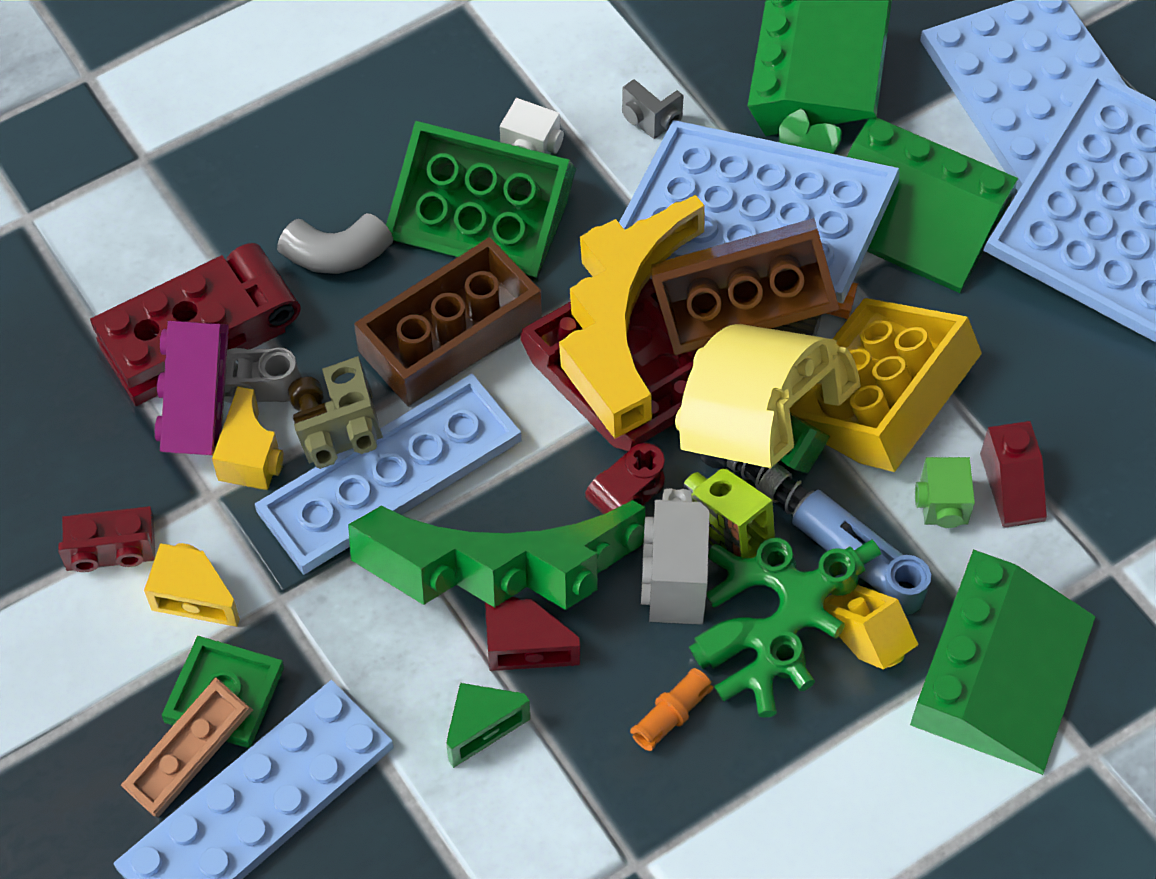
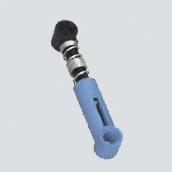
(837, 528)

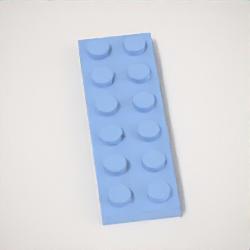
(410, 464)
(263, 794)

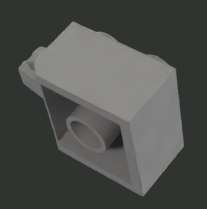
(676, 559)

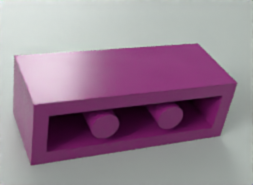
(192, 387)

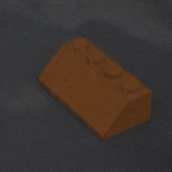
(747, 282)

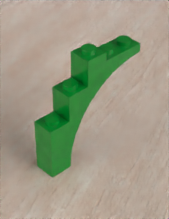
(494, 566)

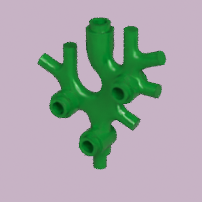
(775, 636)

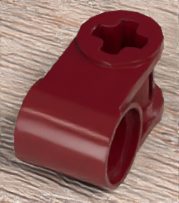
(629, 479)

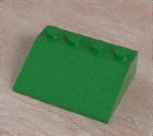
(819, 61)
(474, 188)
(939, 207)
(1004, 664)

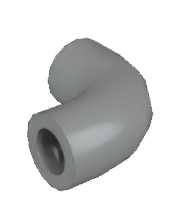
(335, 251)

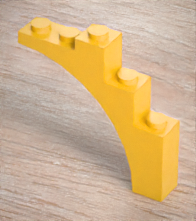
(602, 305)

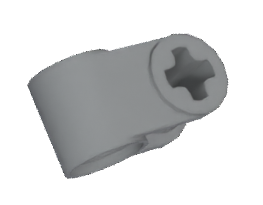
(258, 371)

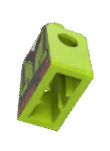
(737, 511)

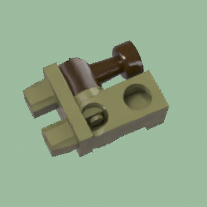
(338, 424)

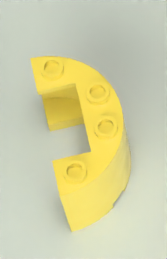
(748, 382)

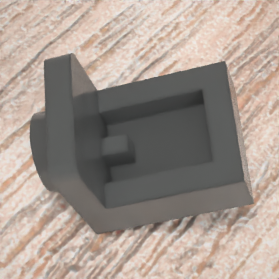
(647, 111)

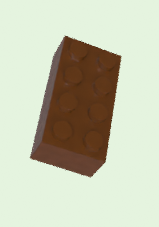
(448, 321)

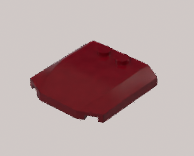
(651, 353)

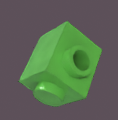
(945, 491)

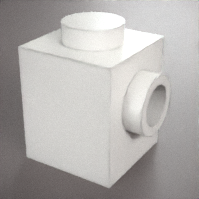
(532, 127)

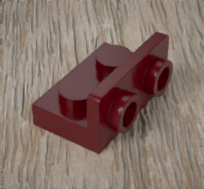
(107, 539)

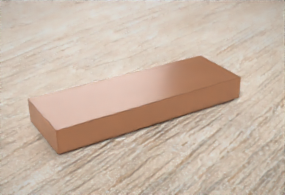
(186, 747)

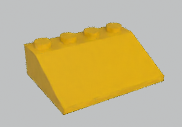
(906, 371)

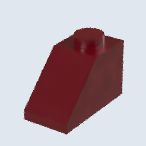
(1015, 473)
(528, 637)

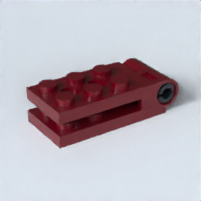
(234, 291)

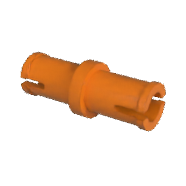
(671, 709)

